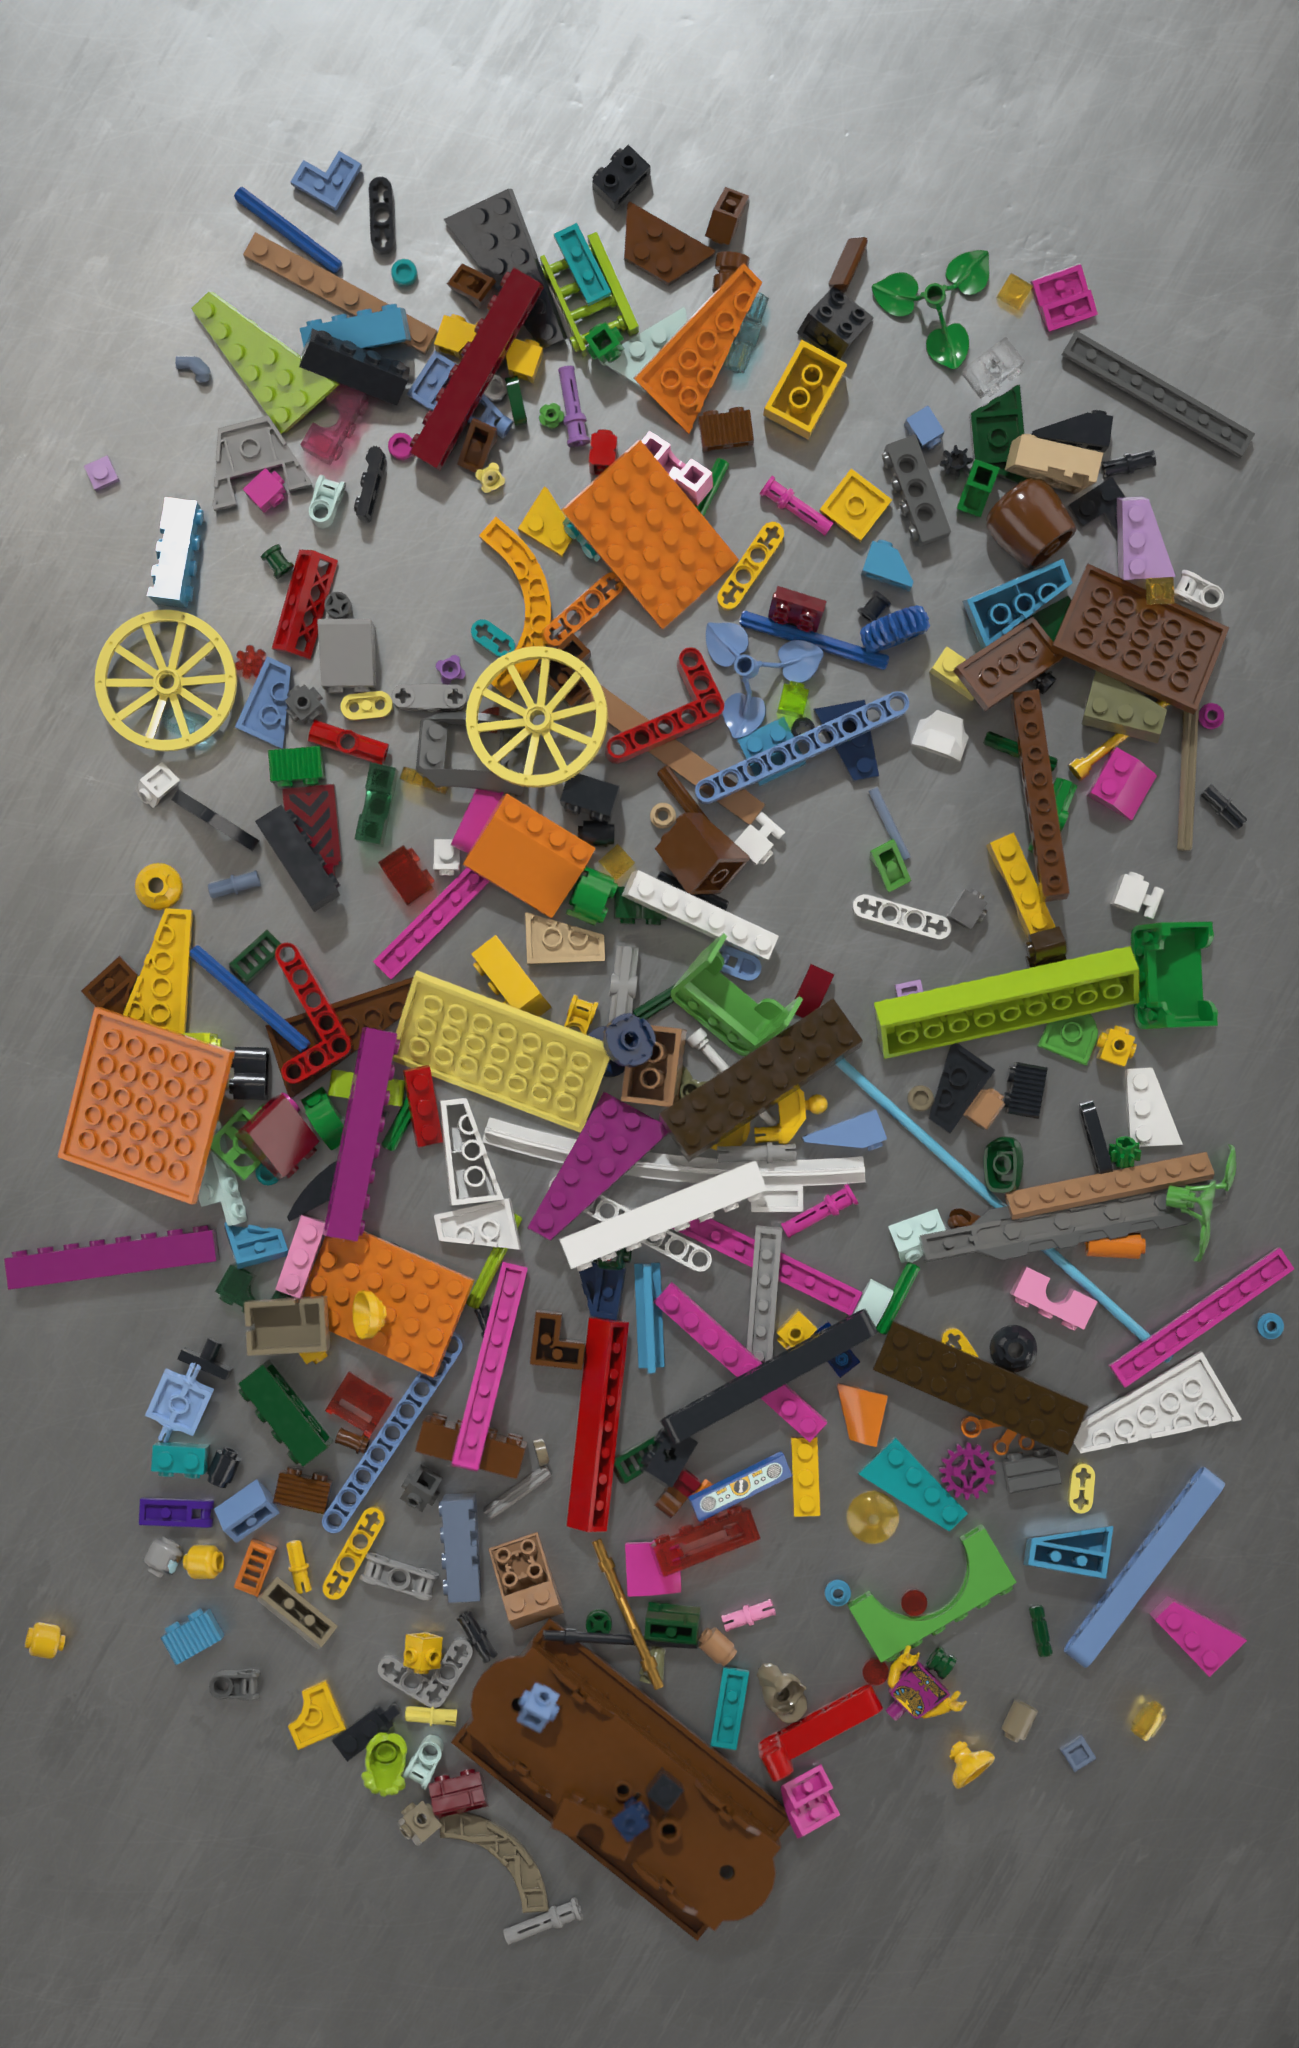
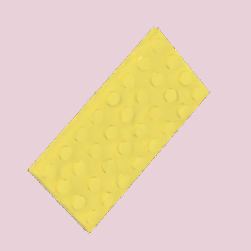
(500, 1051)

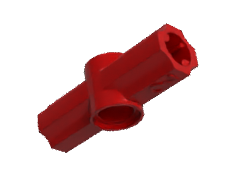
(332, 737)

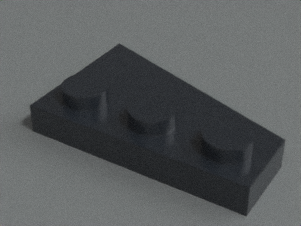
(958, 1086)

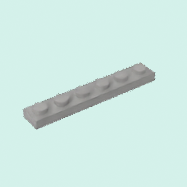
(764, 1292)

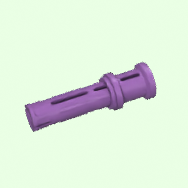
(574, 418)

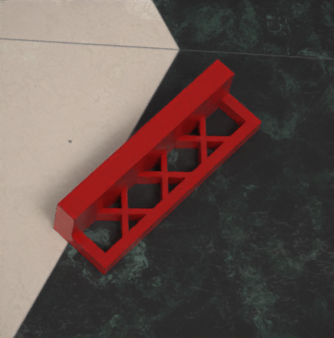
(296, 603)

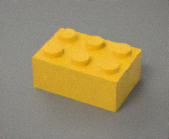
(805, 389)

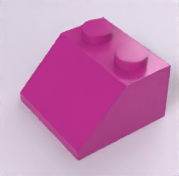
(1122, 783)

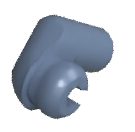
(195, 364)

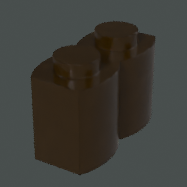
(1045, 947)

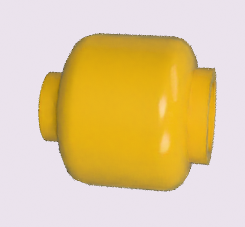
(203, 1561)
(44, 1640)

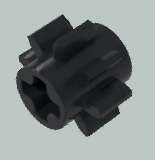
(956, 470)

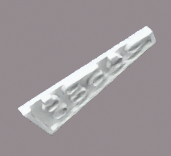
(1169, 1404)

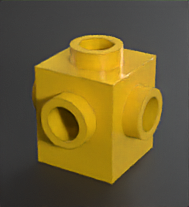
(1107, 1050)
(422, 1652)

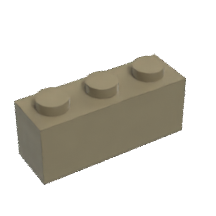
(297, 1612)

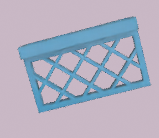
(649, 1316)

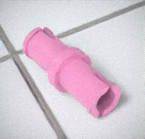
(748, 1615)

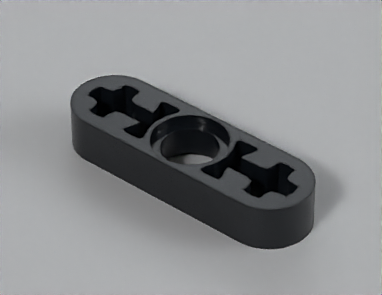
(373, 208)
(1095, 1137)

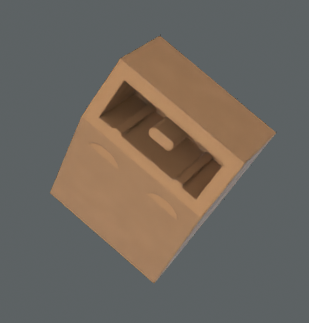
(525, 1581)

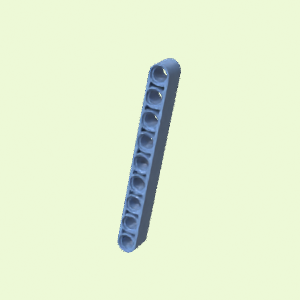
(811, 738)
(386, 1443)
(1144, 1567)

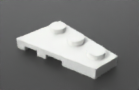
(1147, 1110)
(483, 1224)

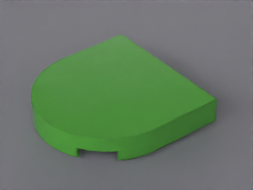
(1071, 1038)

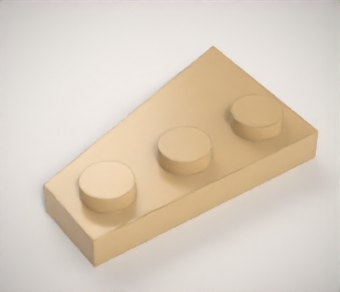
(561, 943)

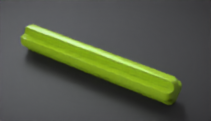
(488, 1273)

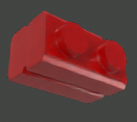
(602, 451)

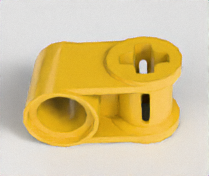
(578, 1017)

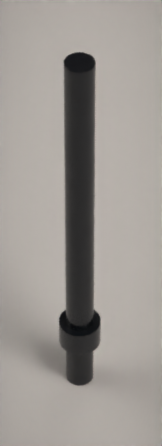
(570, 1636)

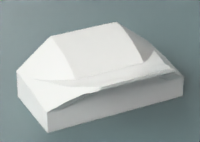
(941, 735)

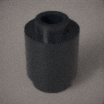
(597, 833)
(223, 1467)

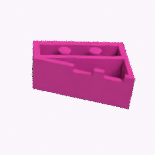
(1197, 1635)

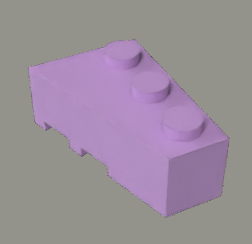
(1140, 541)

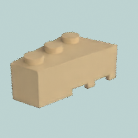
(1055, 463)

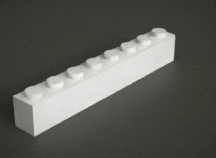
(663, 1214)

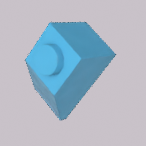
(886, 566)

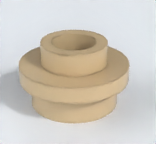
(666, 808)

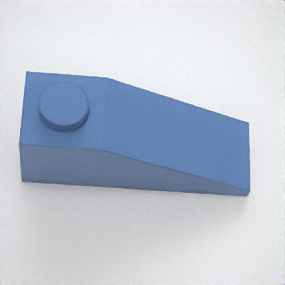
(855, 1132)

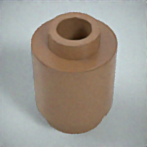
(717, 1646)

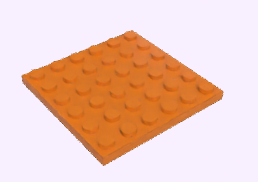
(145, 1105)

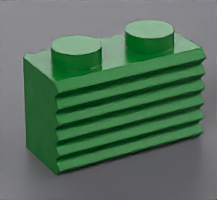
(296, 765)

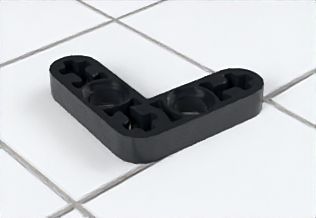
(215, 820)

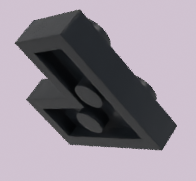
(1098, 502)

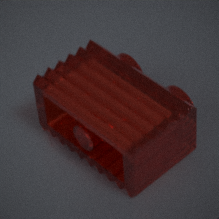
(406, 875)

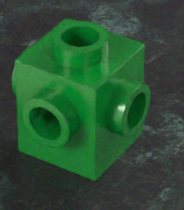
(598, 336)

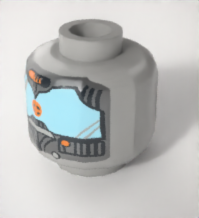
(163, 1557)

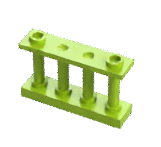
(626, 318)

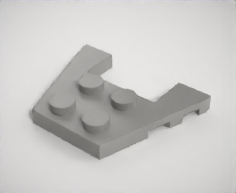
(250, 449)

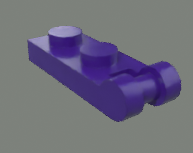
(175, 1512)

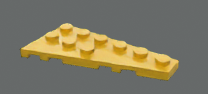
(163, 984)

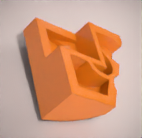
(862, 1413)

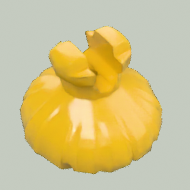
(968, 1764)

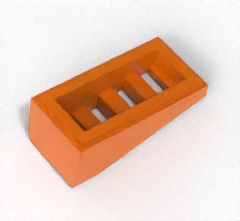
(261, 1547)

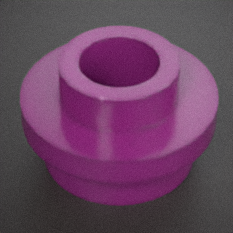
(1207, 723)

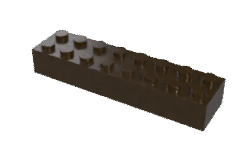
(760, 1080)
(980, 1387)

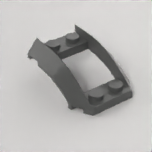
(433, 748)

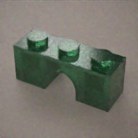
(377, 805)
(236, 1287)

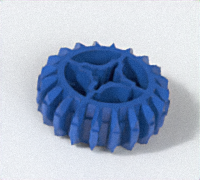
(894, 629)

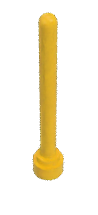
(1081, 767)

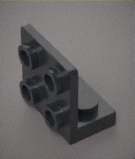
(834, 323)

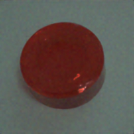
(913, 1602)
(875, 1671)

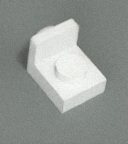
(156, 784)
(446, 857)

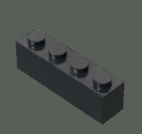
(354, 366)
(297, 857)

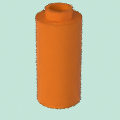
(1123, 1247)

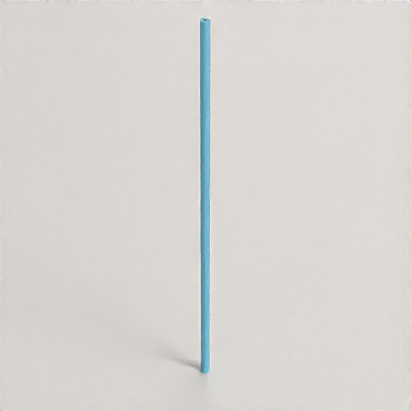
(989, 1196)

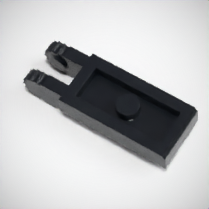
(371, 483)

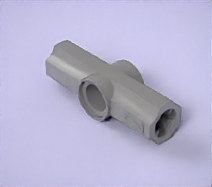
(623, 981)

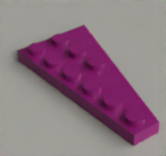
(603, 1152)

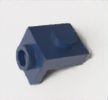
(632, 1819)

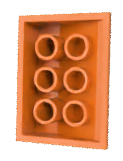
(528, 855)

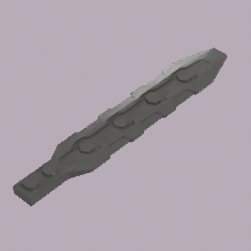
(1005, 1238)

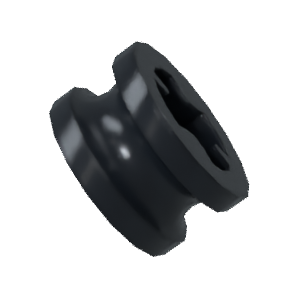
(796, 724)

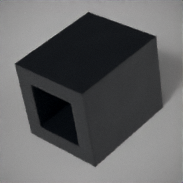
(664, 1789)

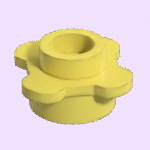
(496, 481)

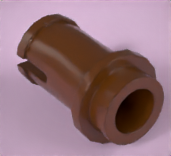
(352, 1440)

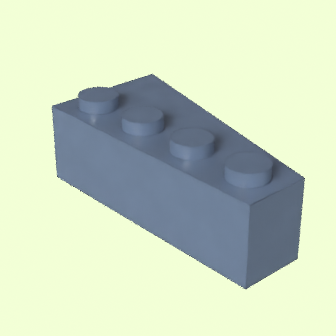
(461, 1547)

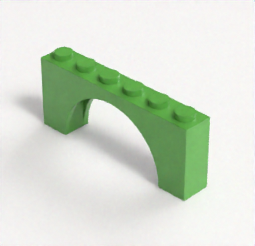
(984, 1578)

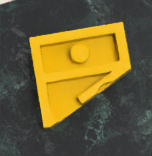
(545, 524)

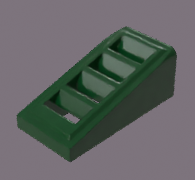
(262, 964)
(634, 1451)

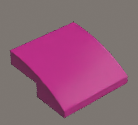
(1064, 297)
(643, 1574)
(809, 1801)

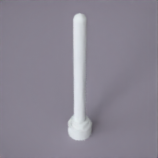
(700, 1041)

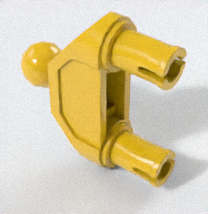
(791, 1116)

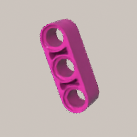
(475, 818)

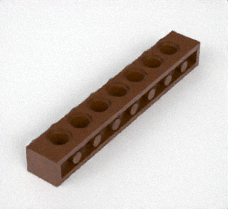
(1039, 796)

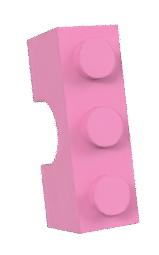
(690, 477)
(301, 1256)
(1073, 1309)

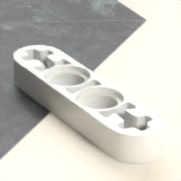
(900, 921)

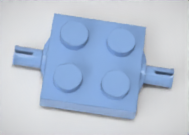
(179, 1402)

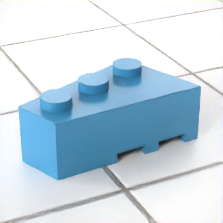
(1072, 1552)

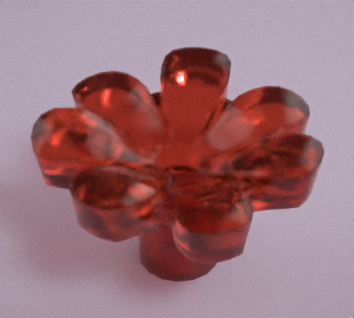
(255, 664)

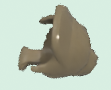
(791, 1703)

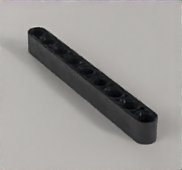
(769, 1376)

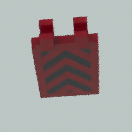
(318, 816)

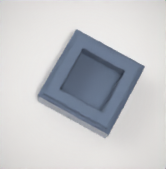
(1078, 1753)

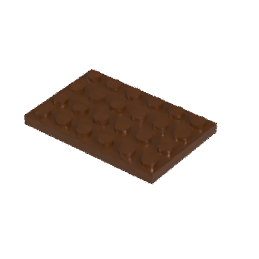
(1145, 646)

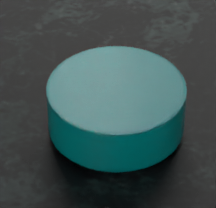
(404, 272)

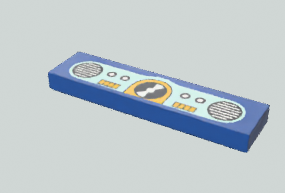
(739, 1486)

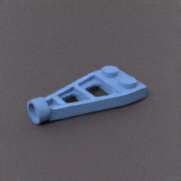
(435, 376)

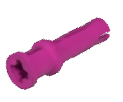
(786, 499)
(830, 1205)

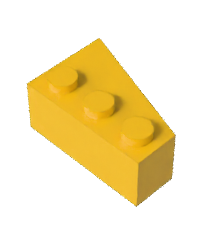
(508, 978)

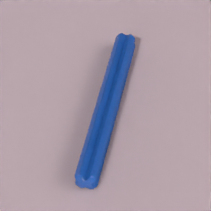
(288, 230)

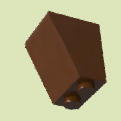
(700, 855)

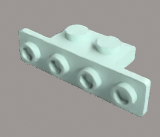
(221, 1186)

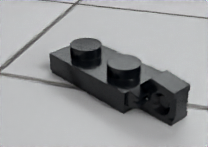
(359, 1734)

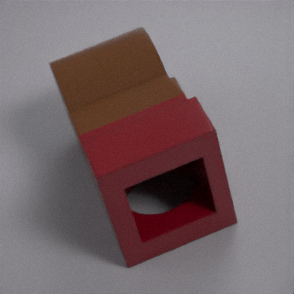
(673, 1498)

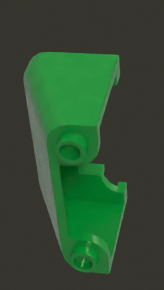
(1172, 975)

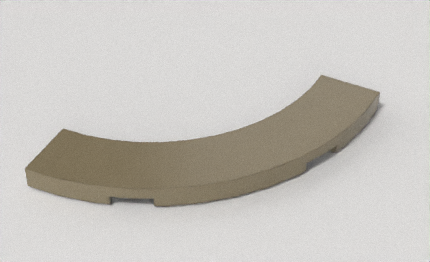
(506, 1849)

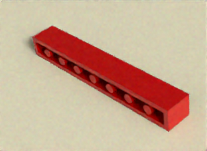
(597, 1424)

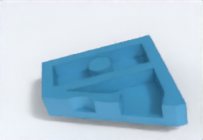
(255, 1244)

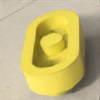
(367, 705)

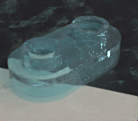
(192, 719)

